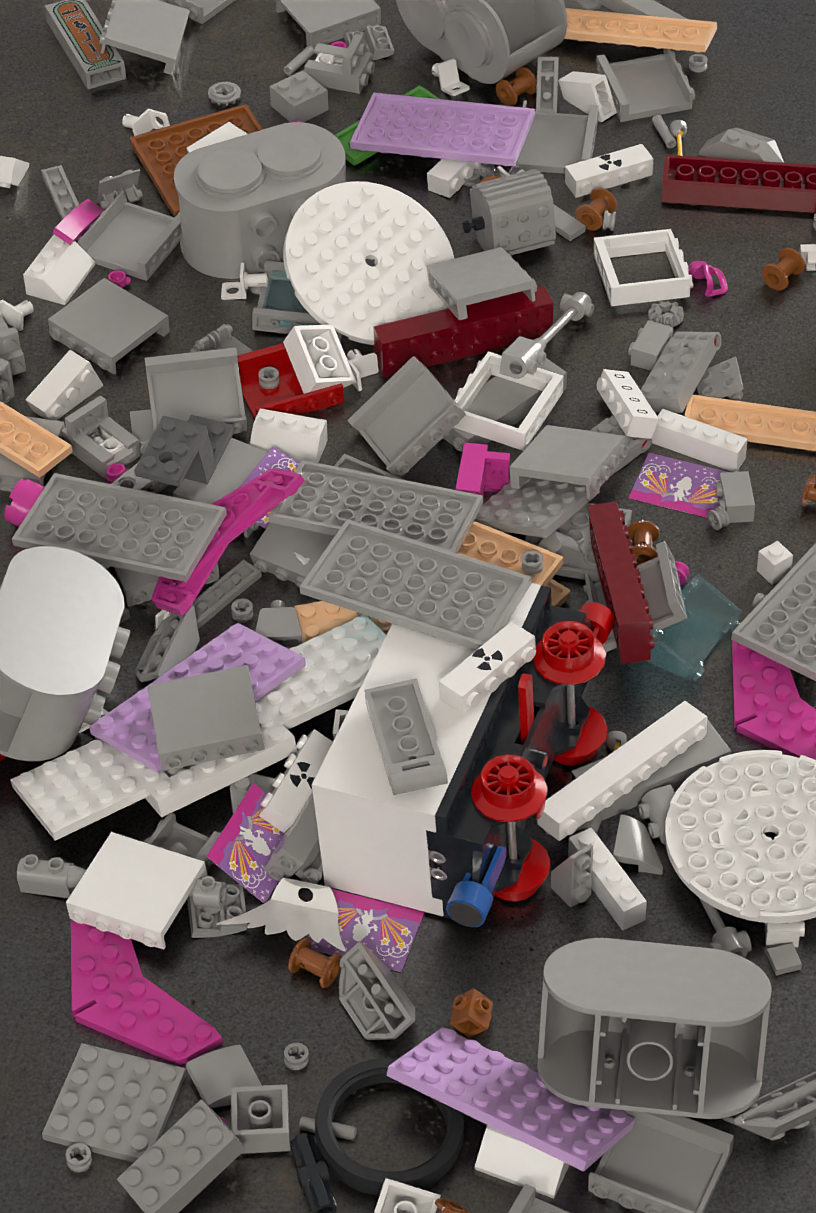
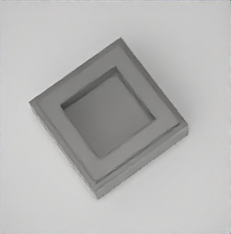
(784, 959)

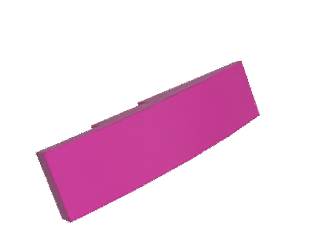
(78, 221)

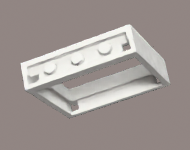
(636, 244)
(520, 437)

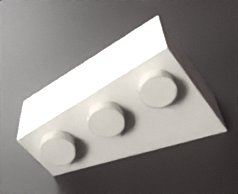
(64, 387)

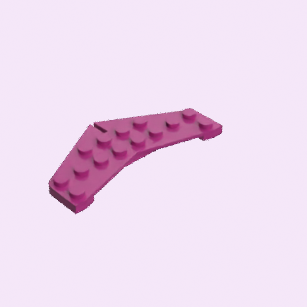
(243, 509)
(769, 705)
(123, 1004)

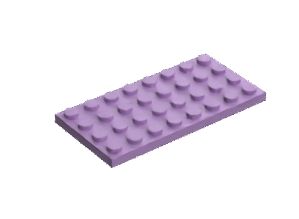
(443, 129)
(131, 723)
(508, 1098)

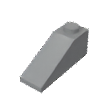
(547, 84)

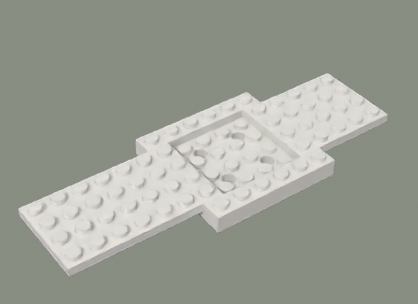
(102, 780)

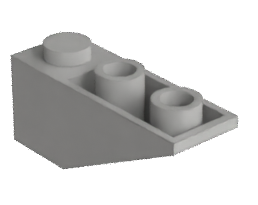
(574, 877)

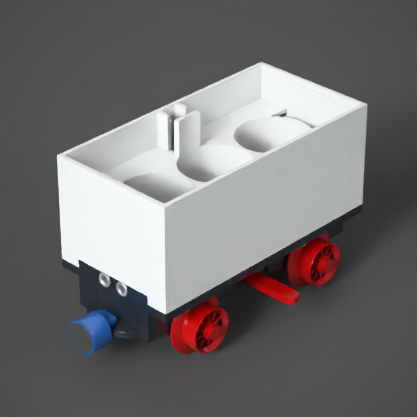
(463, 839)

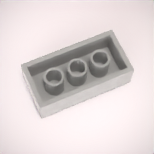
(182, 1162)

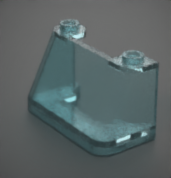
(686, 644)

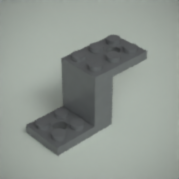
(184, 450)

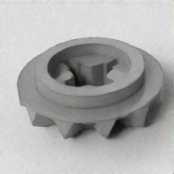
(231, 90)
(670, 319)

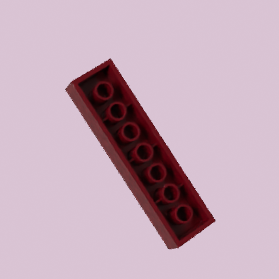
(739, 183)
(444, 338)
(621, 582)

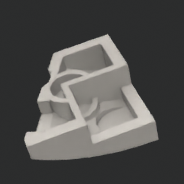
(635, 846)

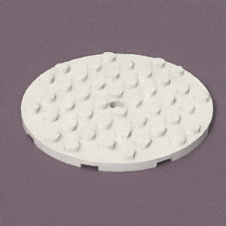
(355, 223)
(721, 842)

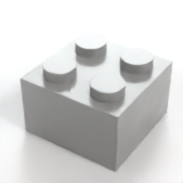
(299, 97)
(261, 1117)

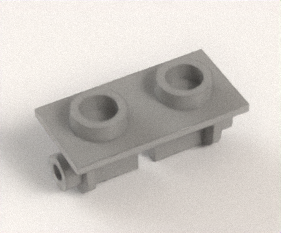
(312, 868)

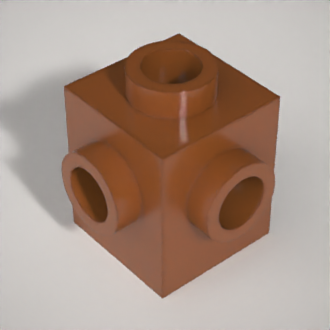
(471, 1012)

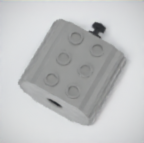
(513, 213)

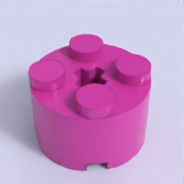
(24, 496)

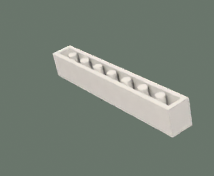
(622, 770)

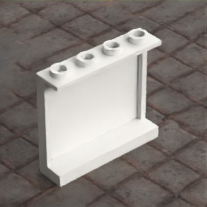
(134, 889)

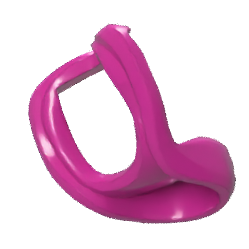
(701, 270)

